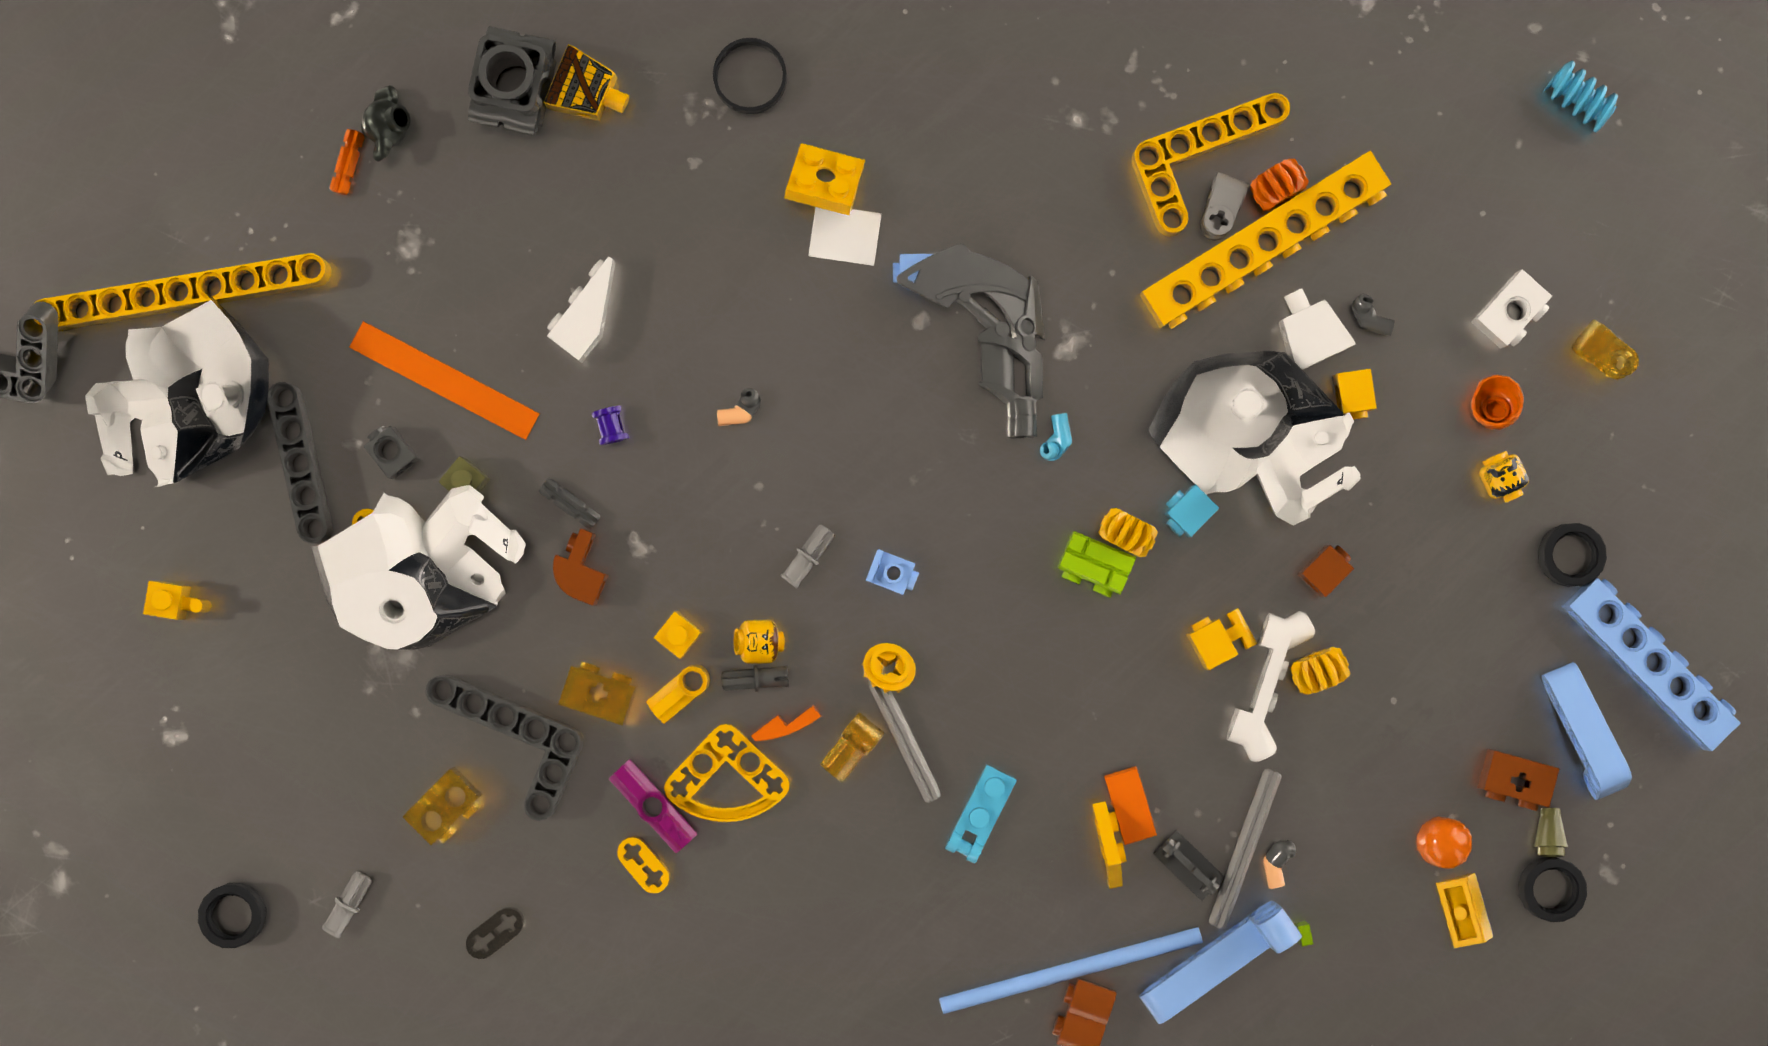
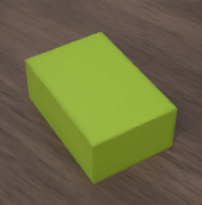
(1305, 930)

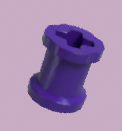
(610, 425)

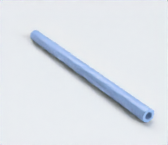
(1071, 970)

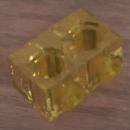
(438, 800)

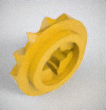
(886, 654)

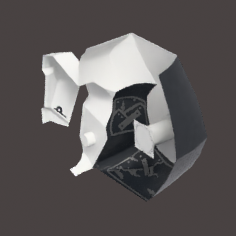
(193, 386)
(1254, 418)
(411, 578)

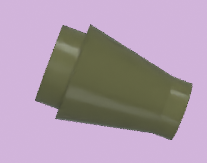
(1550, 834)

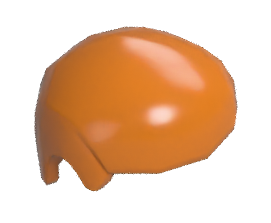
(1497, 402)
(1444, 842)

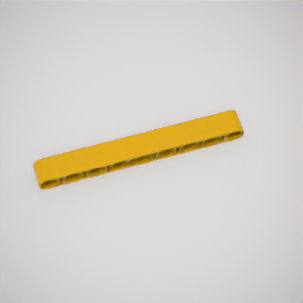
(197, 286)

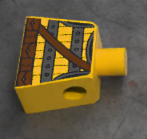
(584, 87)

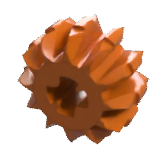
(1279, 184)

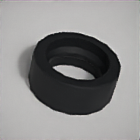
(1597, 547)
(1578, 896)
(206, 922)

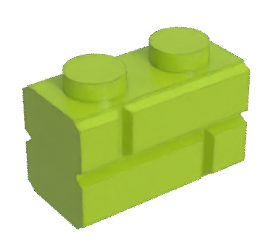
(1096, 564)

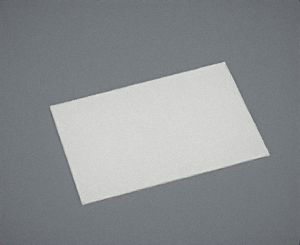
(845, 237)

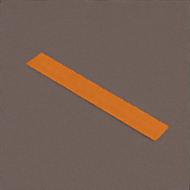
(444, 380)

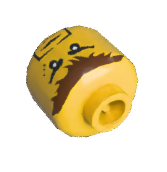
(758, 641)

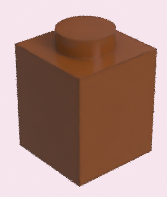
(1327, 570)

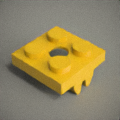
(834, 195)

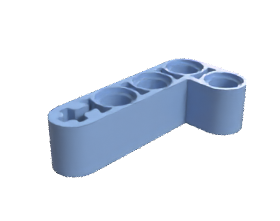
(1588, 731)

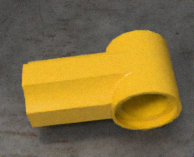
(677, 694)

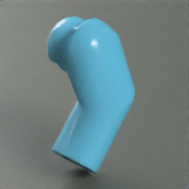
(1059, 440)

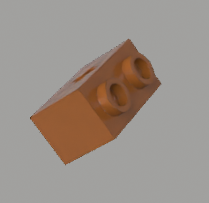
(1537, 777)

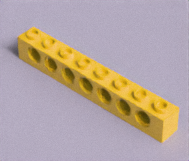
(1362, 171)

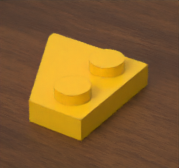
(1112, 852)

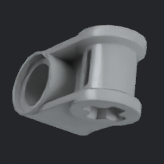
(1225, 202)

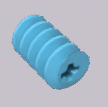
(1583, 95)

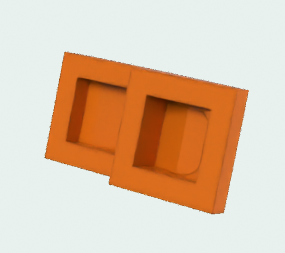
(778, 728)
(1130, 805)

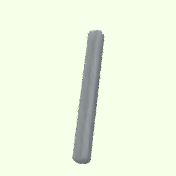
(1244, 849)

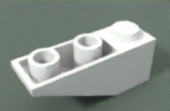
(584, 320)

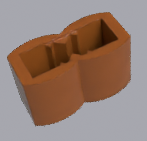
(1085, 1015)

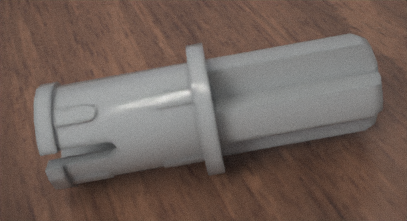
(808, 556)
(347, 904)

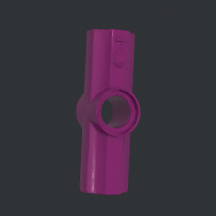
(636, 789)

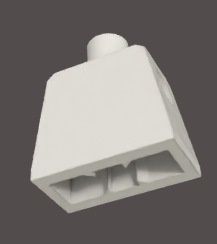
(1312, 331)

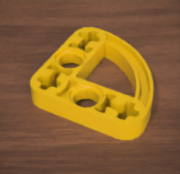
(719, 755)

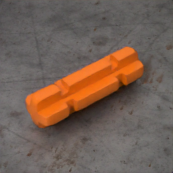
(347, 162)

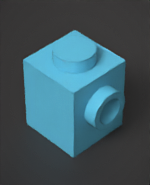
(1189, 511)

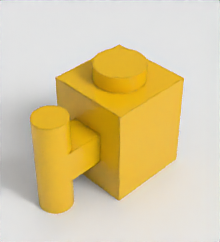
(172, 601)
(1214, 642)

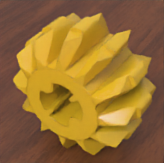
(1128, 532)
(1320, 670)

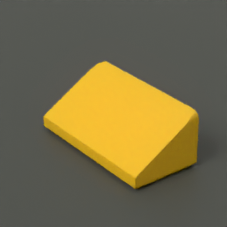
(1464, 910)

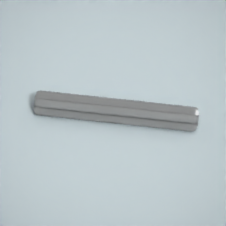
(906, 744)

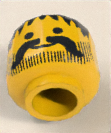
(1504, 476)

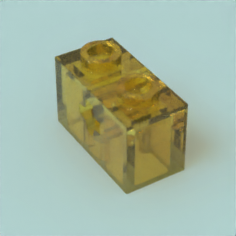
(612, 708)

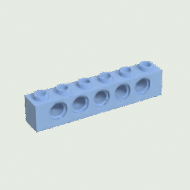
(1719, 718)

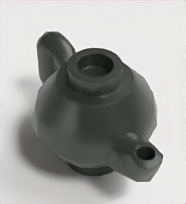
(385, 122)

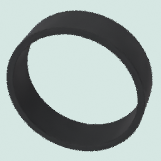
(743, 42)

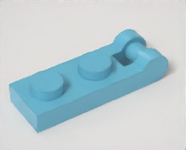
(981, 812)

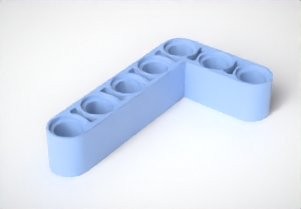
(1260, 930)

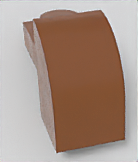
(573, 576)

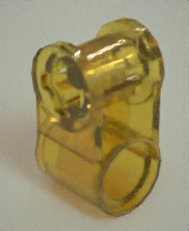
(1602, 348)

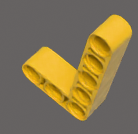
(1197, 146)

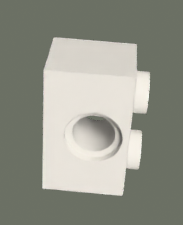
(1494, 320)

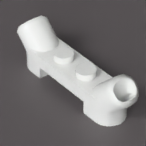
(1278, 636)

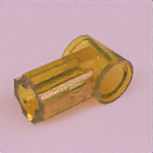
(856, 741)

